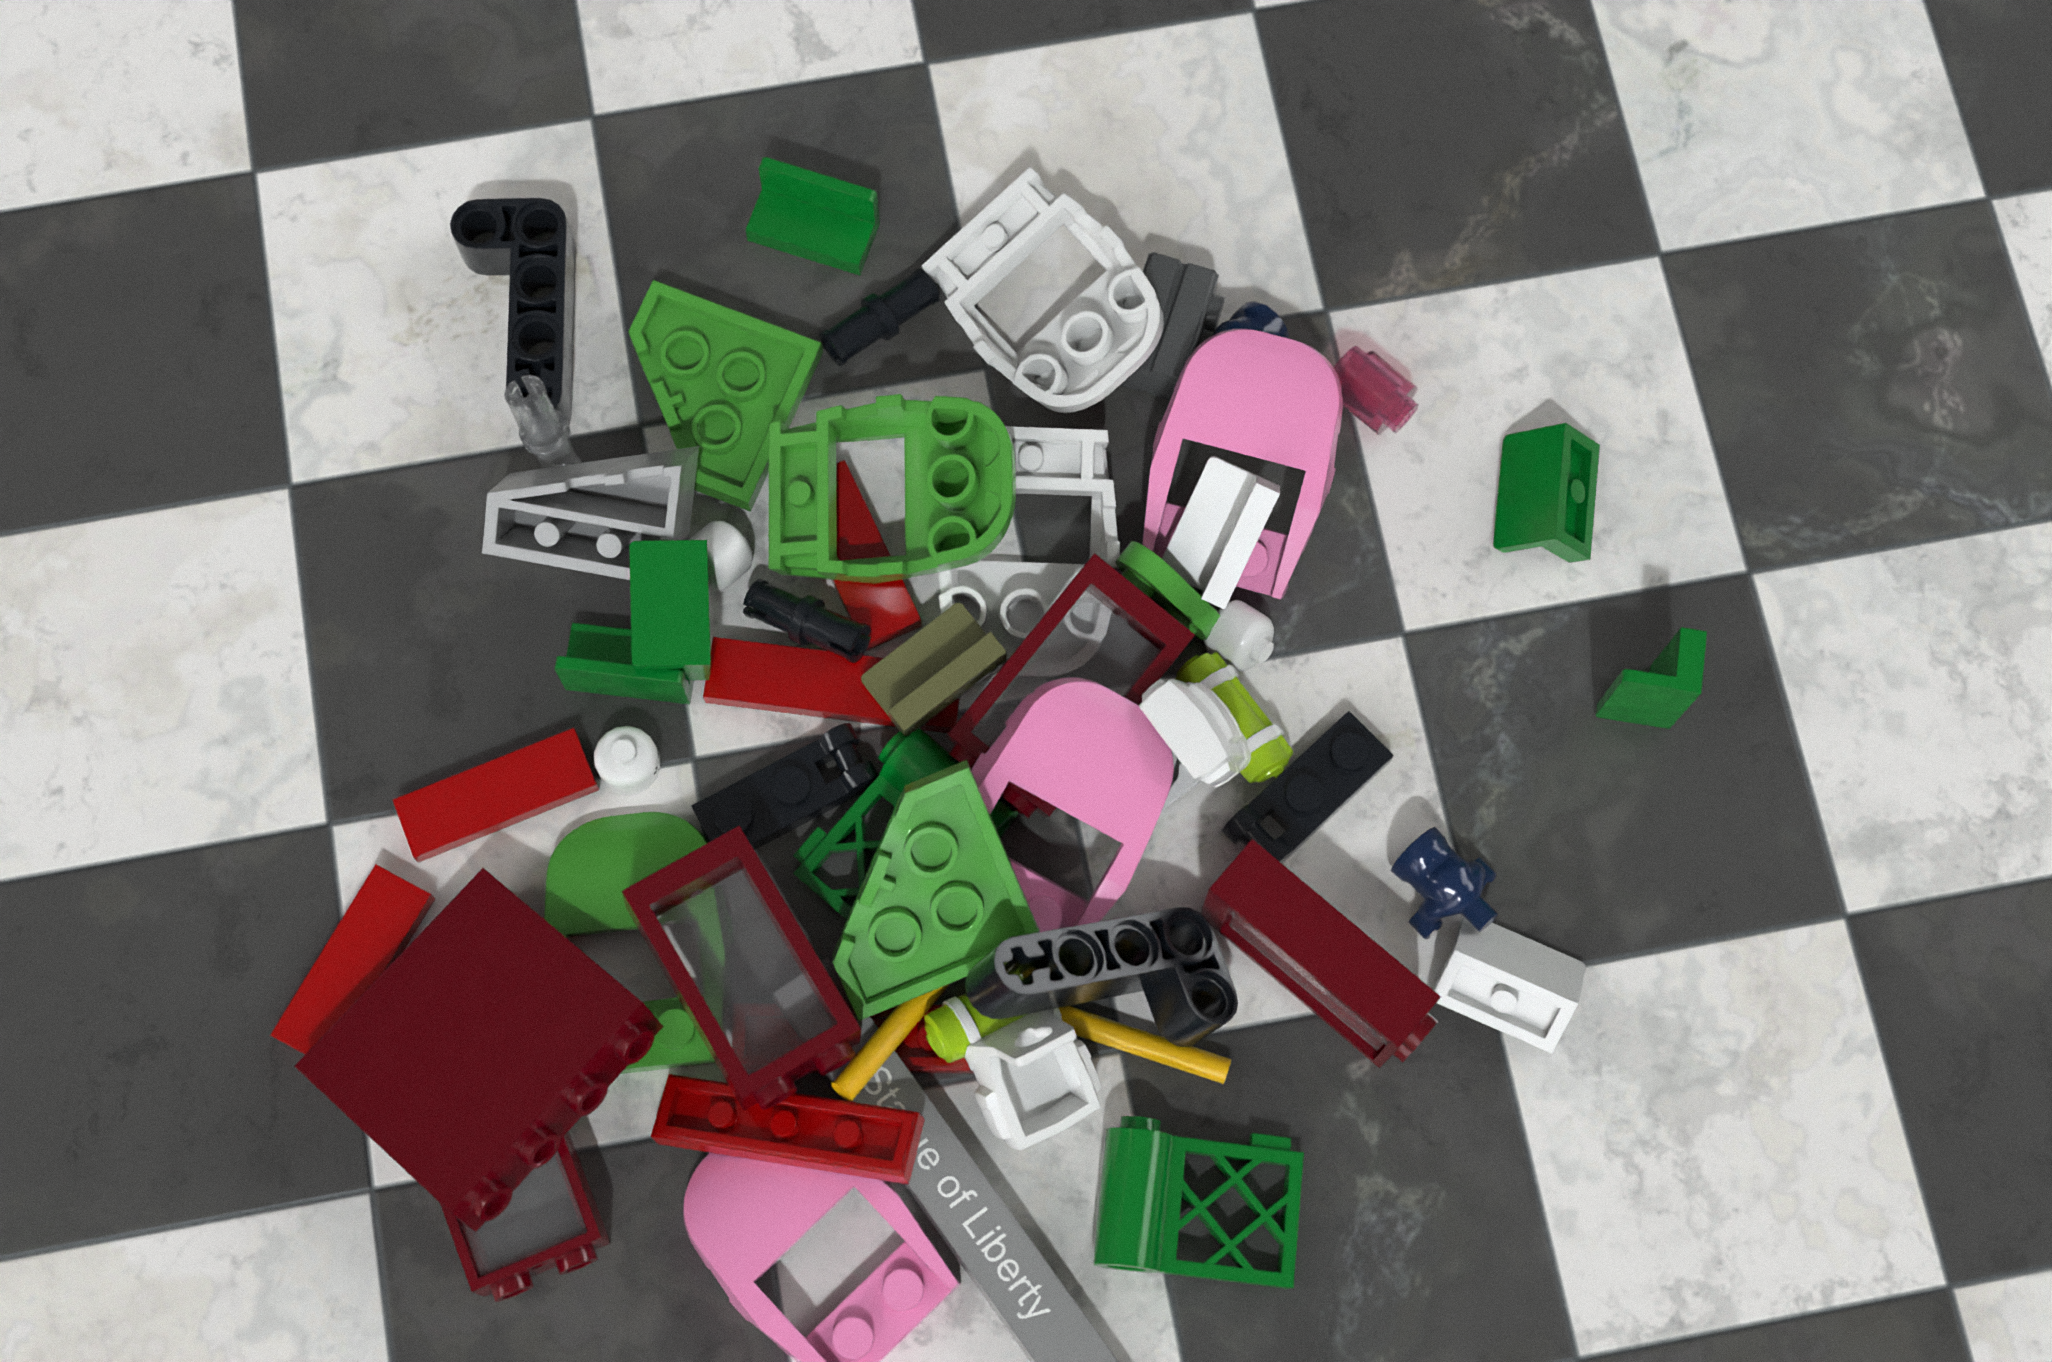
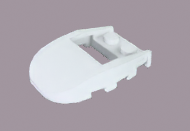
(1089, 343)
(1016, 595)

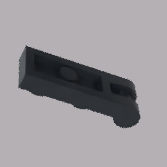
(1312, 788)
(788, 790)

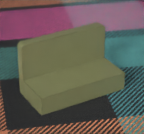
(933, 668)

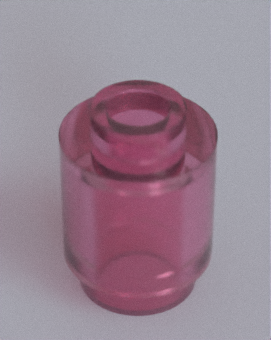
(1375, 391)

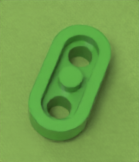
(1167, 589)

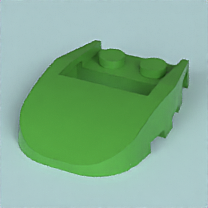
(955, 487)
(587, 899)

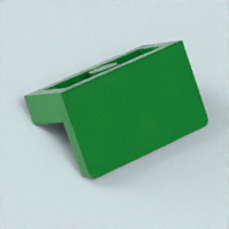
(814, 216)
(1547, 492)
(670, 606)
(601, 663)
(1663, 693)

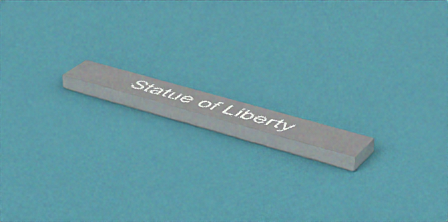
(979, 1224)

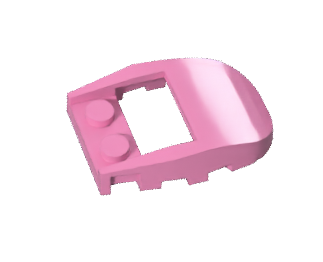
(1261, 401)
(1092, 760)
(753, 1211)

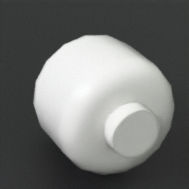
(727, 553)
(1241, 636)
(627, 760)

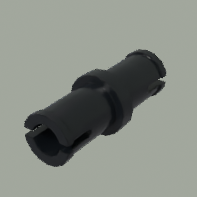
(879, 317)
(807, 620)

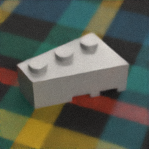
(591, 510)

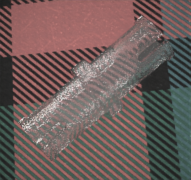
(542, 428)

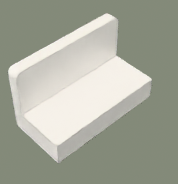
(1220, 528)
(1511, 984)

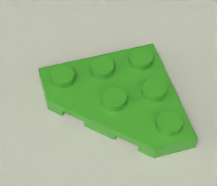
(721, 384)
(931, 897)

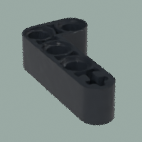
(529, 267)
(1158, 952)

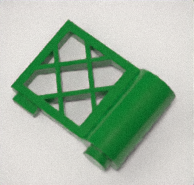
(904, 762)
(1144, 1195)

